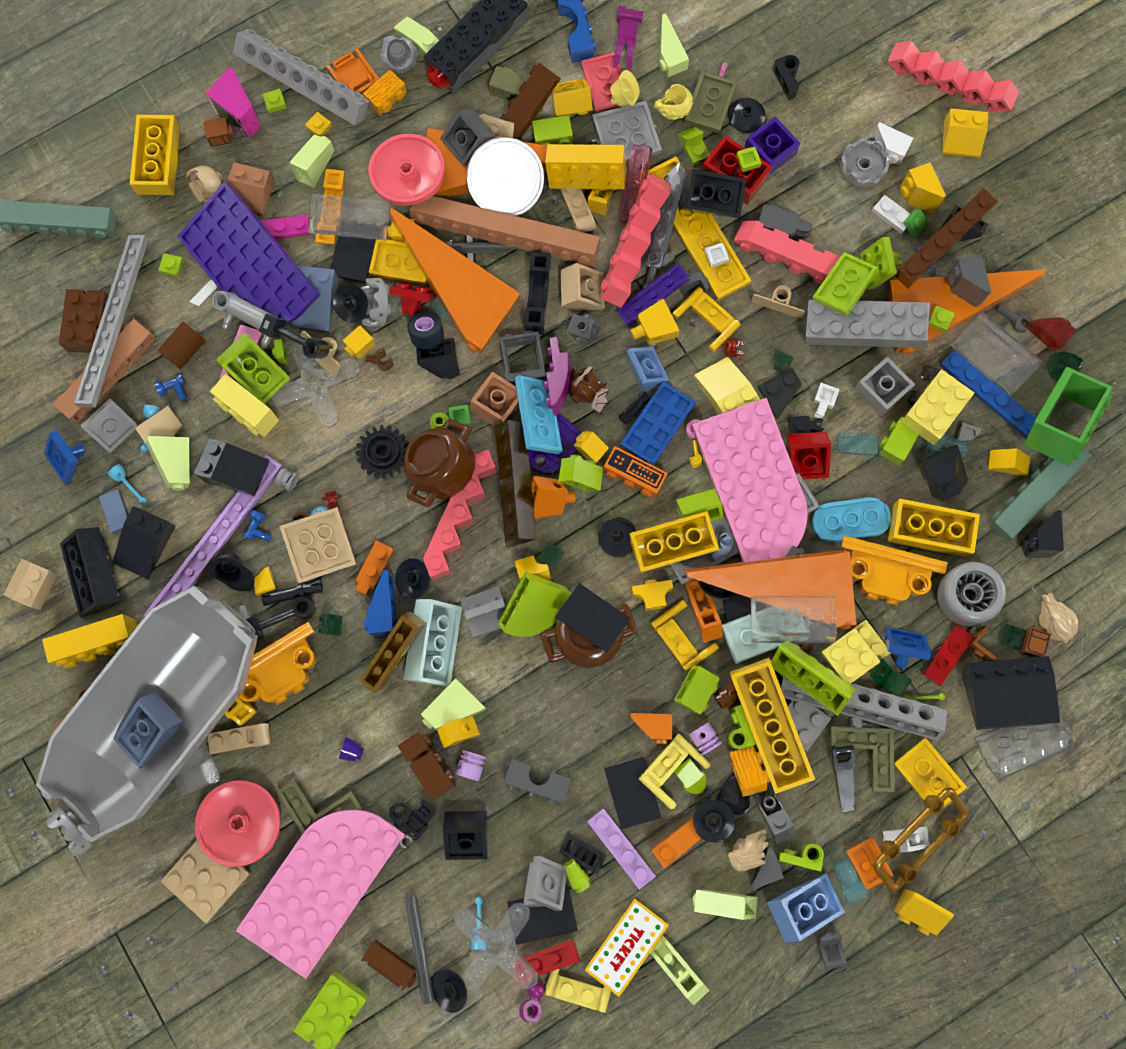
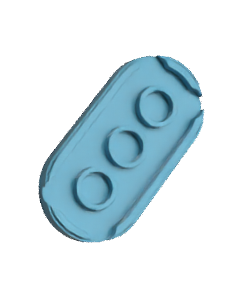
(852, 518)

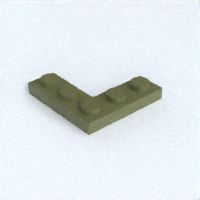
(882, 751)
(302, 810)

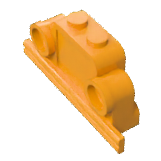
(890, 572)
(281, 668)

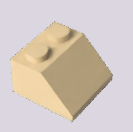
(581, 288)
(30, 584)

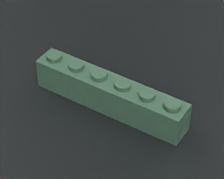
(57, 219)
(1034, 496)

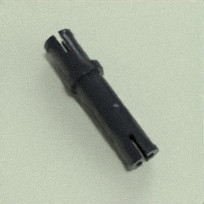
(286, 594)

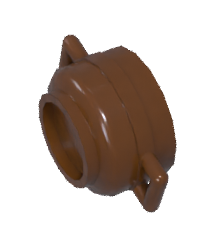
(439, 463)
(580, 650)

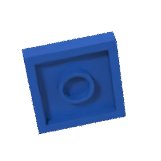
(62, 457)
(906, 645)

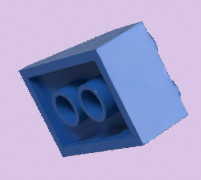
(382, 609)

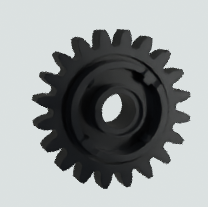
(374, 443)

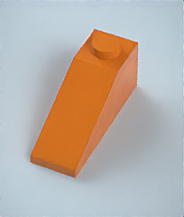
(704, 612)
(676, 844)

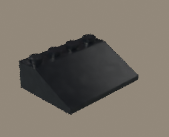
(1012, 692)

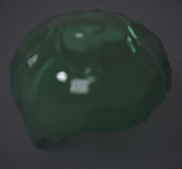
(1059, 361)

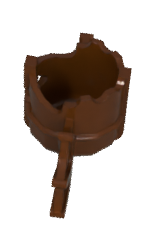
(586, 388)

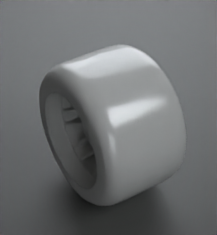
(986, 593)

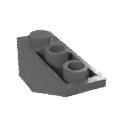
(774, 815)

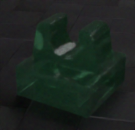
(782, 359)
(551, 556)
(331, 625)
(1012, 636)

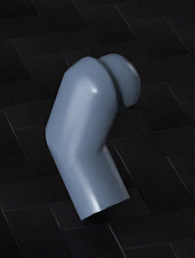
(725, 546)

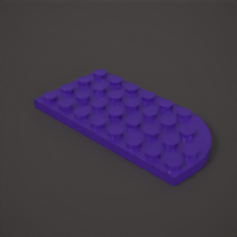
(246, 257)

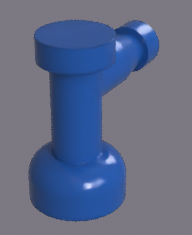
(177, 383)
(252, 531)

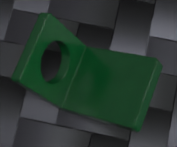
(890, 679)

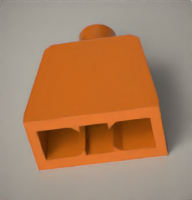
(550, 497)

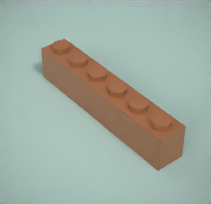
(128, 349)

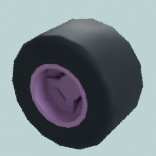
(425, 330)

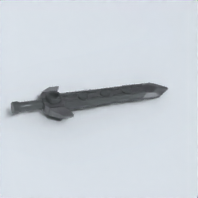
(656, 256)

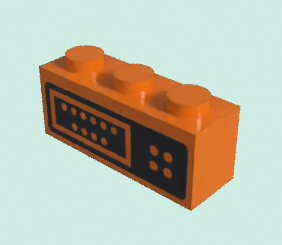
(634, 472)

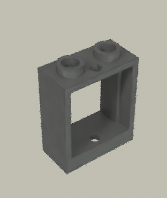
(526, 338)

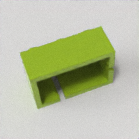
(331, 1011)

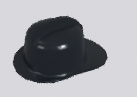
(230, 570)

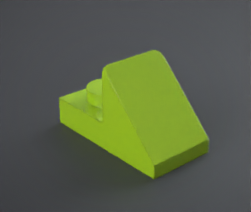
(693, 145)

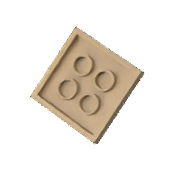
(318, 545)
(203, 882)

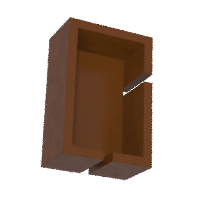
(81, 318)
(427, 765)

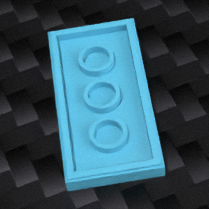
(538, 421)

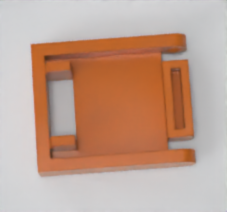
(353, 71)

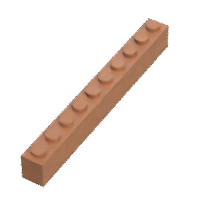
(507, 230)

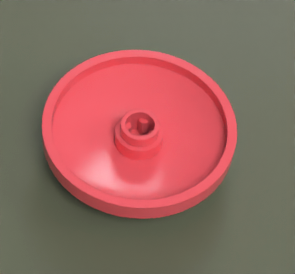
(406, 169)
(237, 823)

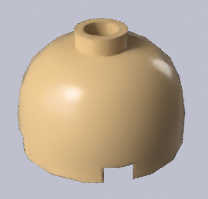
(204, 182)

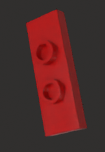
(948, 655)

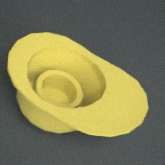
(625, 90)

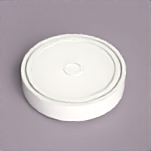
(505, 176)

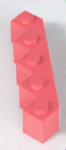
(953, 77)
(634, 240)
(777, 247)
(455, 517)

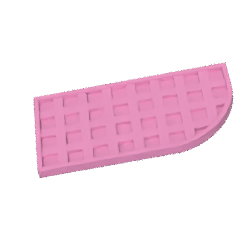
(754, 480)
(319, 886)

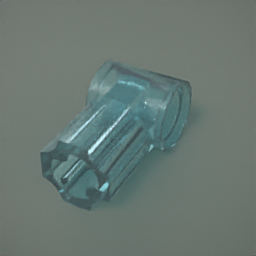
(946, 442)
(852, 887)

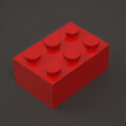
(724, 161)

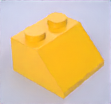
(572, 98)
(964, 132)
(923, 189)
(922, 912)

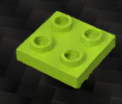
(881, 256)

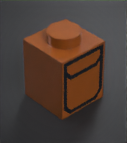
(218, 131)
(1035, 642)

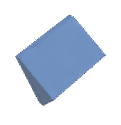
(646, 367)

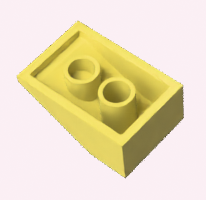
(726, 386)

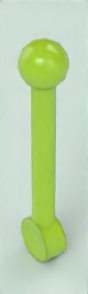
(941, 696)

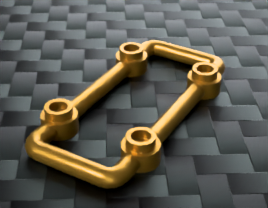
(891, 849)

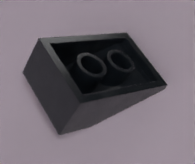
(712, 193)
(231, 467)
(142, 542)

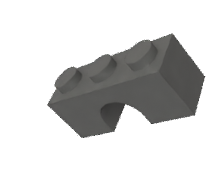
(519, 778)

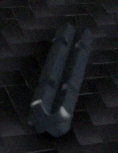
(634, 407)

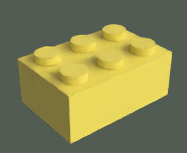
(243, 406)
(937, 407)

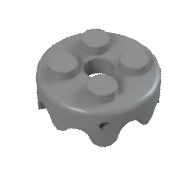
(869, 152)
(377, 302)
(67, 820)

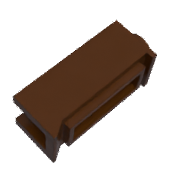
(390, 965)

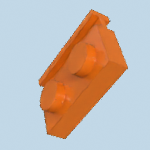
(862, 858)

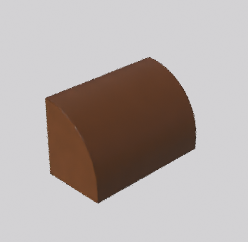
(181, 345)

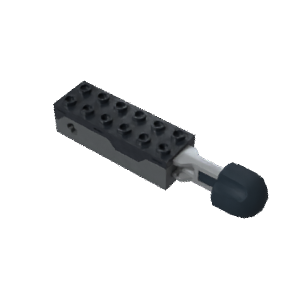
(474, 41)

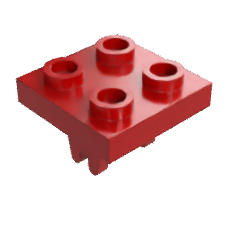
(412, 298)

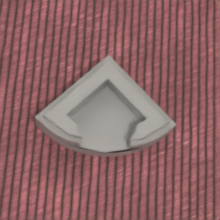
(967, 432)

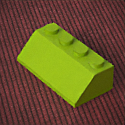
(812, 677)

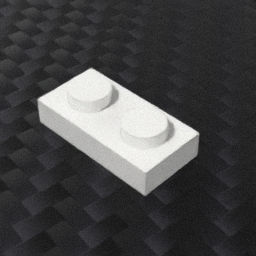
(891, 213)

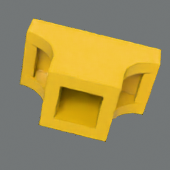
(652, 593)
(240, 712)
(458, 731)

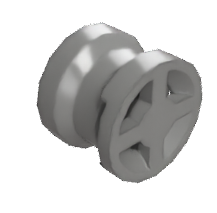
(286, 479)

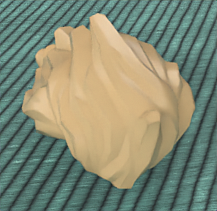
(1057, 619)
(748, 852)

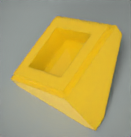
(264, 582)

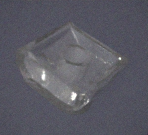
(197, 772)

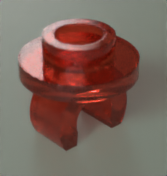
(731, 347)
(331, 498)

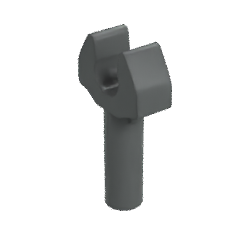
(1015, 318)

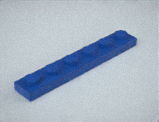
(989, 393)

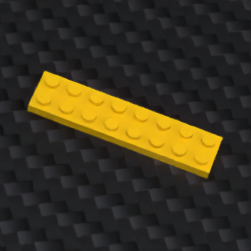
(699, 232)

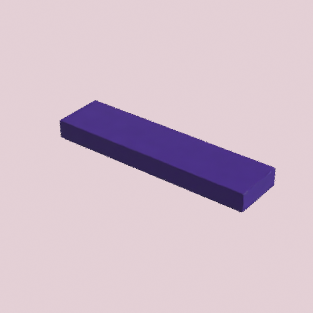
(657, 290)

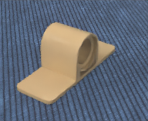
(778, 304)
(328, 362)

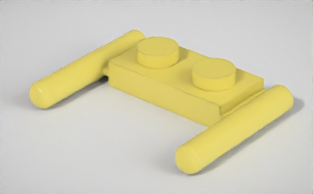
(666, 764)
(577, 992)

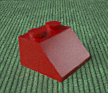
(810, 454)

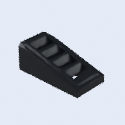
(598, 862)

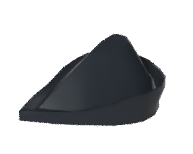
(732, 796)

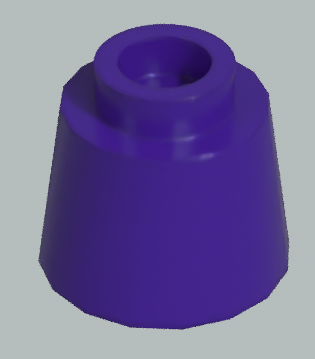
(351, 750)

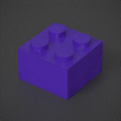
(774, 143)

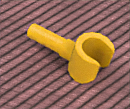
(696, 460)

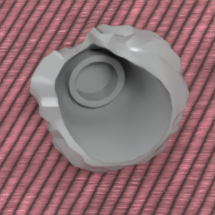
(398, 54)

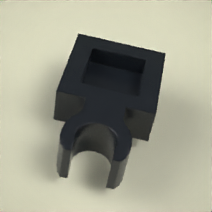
(802, 424)

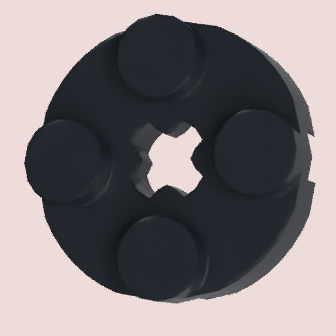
(607, 542)

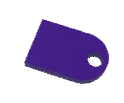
(568, 436)

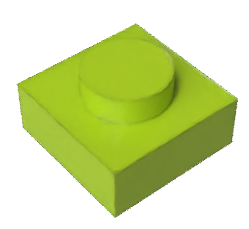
(274, 100)
(748, 159)
(171, 265)
(940, 318)
(279, 351)

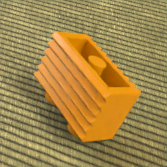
(385, 92)
(748, 771)

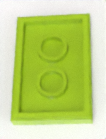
(845, 284)

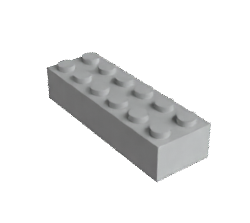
(870, 325)

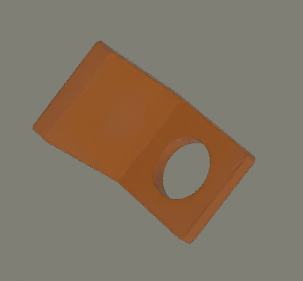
(978, 650)

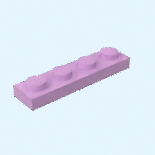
(621, 849)

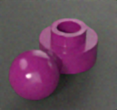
(535, 1008)

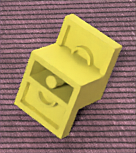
(855, 652)

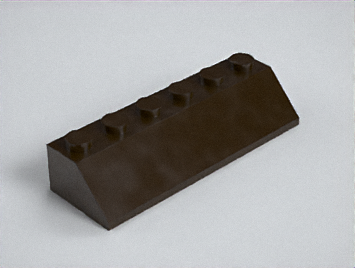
(515, 484)

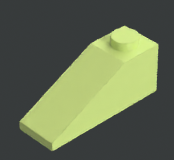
(421, 36)
(672, 54)
(679, 971)

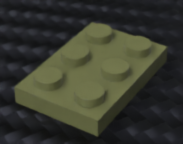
(710, 102)

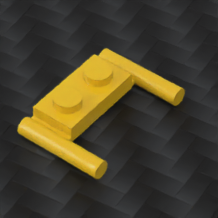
(711, 313)
(677, 641)

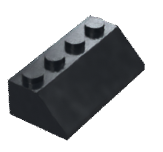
(89, 571)

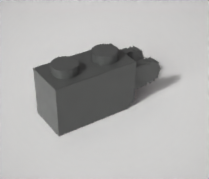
(785, 221)

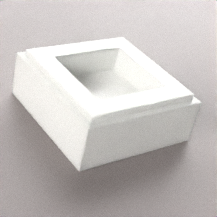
(716, 255)

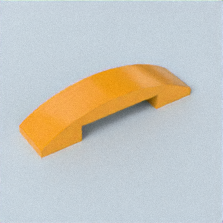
(334, 186)

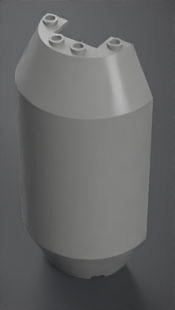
(197, 662)

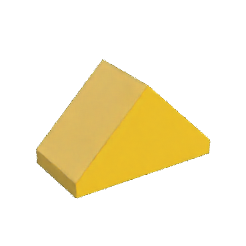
(599, 200)
(1009, 461)

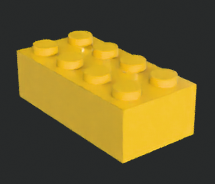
(155, 155)
(586, 166)
(934, 528)
(89, 641)

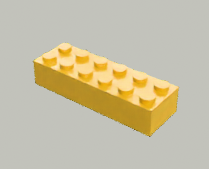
(772, 725)

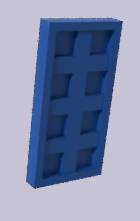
(658, 423)

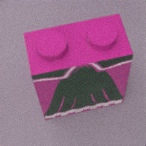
(231, 101)

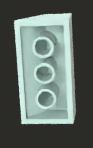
(433, 651)

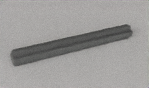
(419, 949)

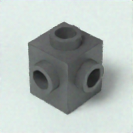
(583, 328)

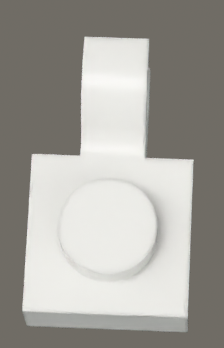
(825, 398)

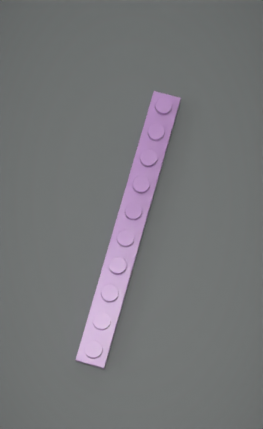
(215, 538)

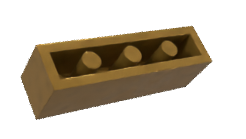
(392, 651)

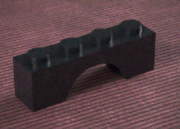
(538, 292)

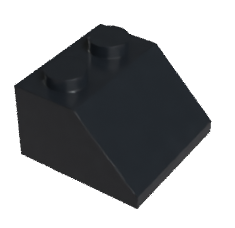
(1045, 538)
(465, 835)

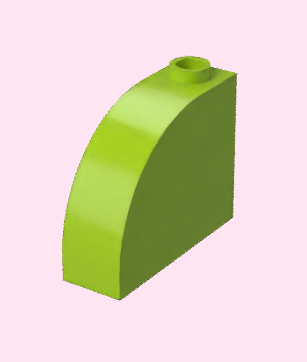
(533, 606)

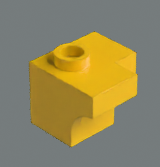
(530, 565)

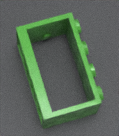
(1080, 390)

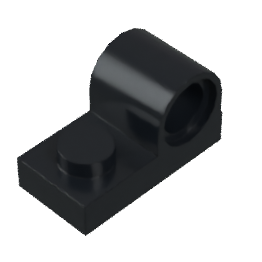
(787, 76)

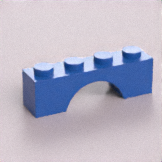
(579, 42)

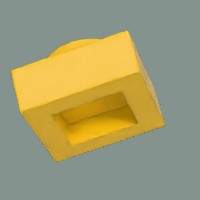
(318, 124)

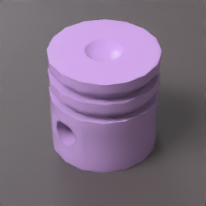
(705, 743)
(470, 765)

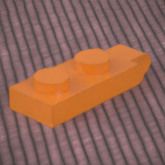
(373, 567)

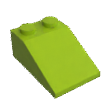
(253, 368)

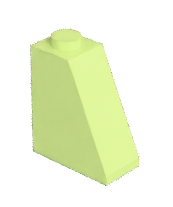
(312, 160)
(171, 459)
(451, 705)
(725, 904)

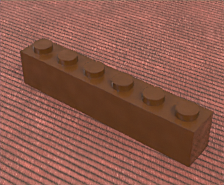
(945, 238)

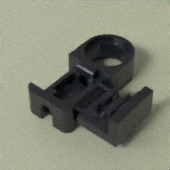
(414, 822)

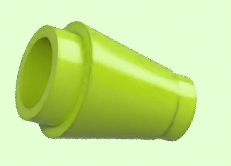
(577, 877)

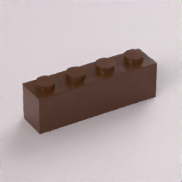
(530, 99)

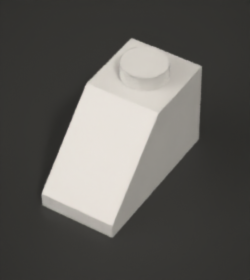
(894, 142)
(917, 841)

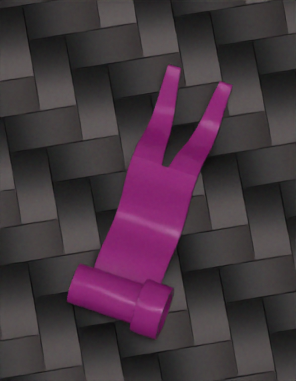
(626, 34)

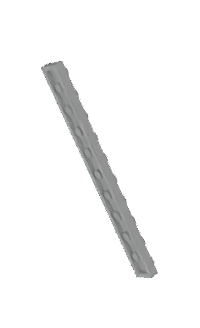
(111, 321)

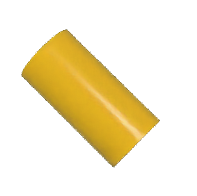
(673, 541)

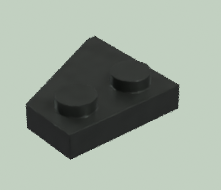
(780, 390)

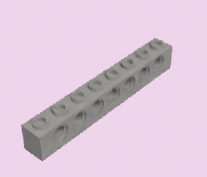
(301, 76)
(930, 726)

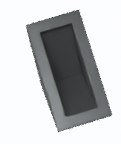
(767, 872)

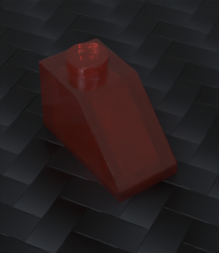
(1052, 331)

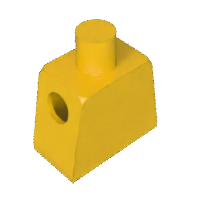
(655, 324)

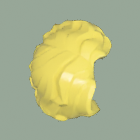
(675, 103)

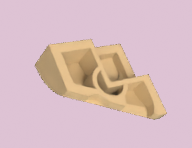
(162, 424)

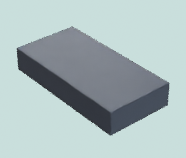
(114, 510)

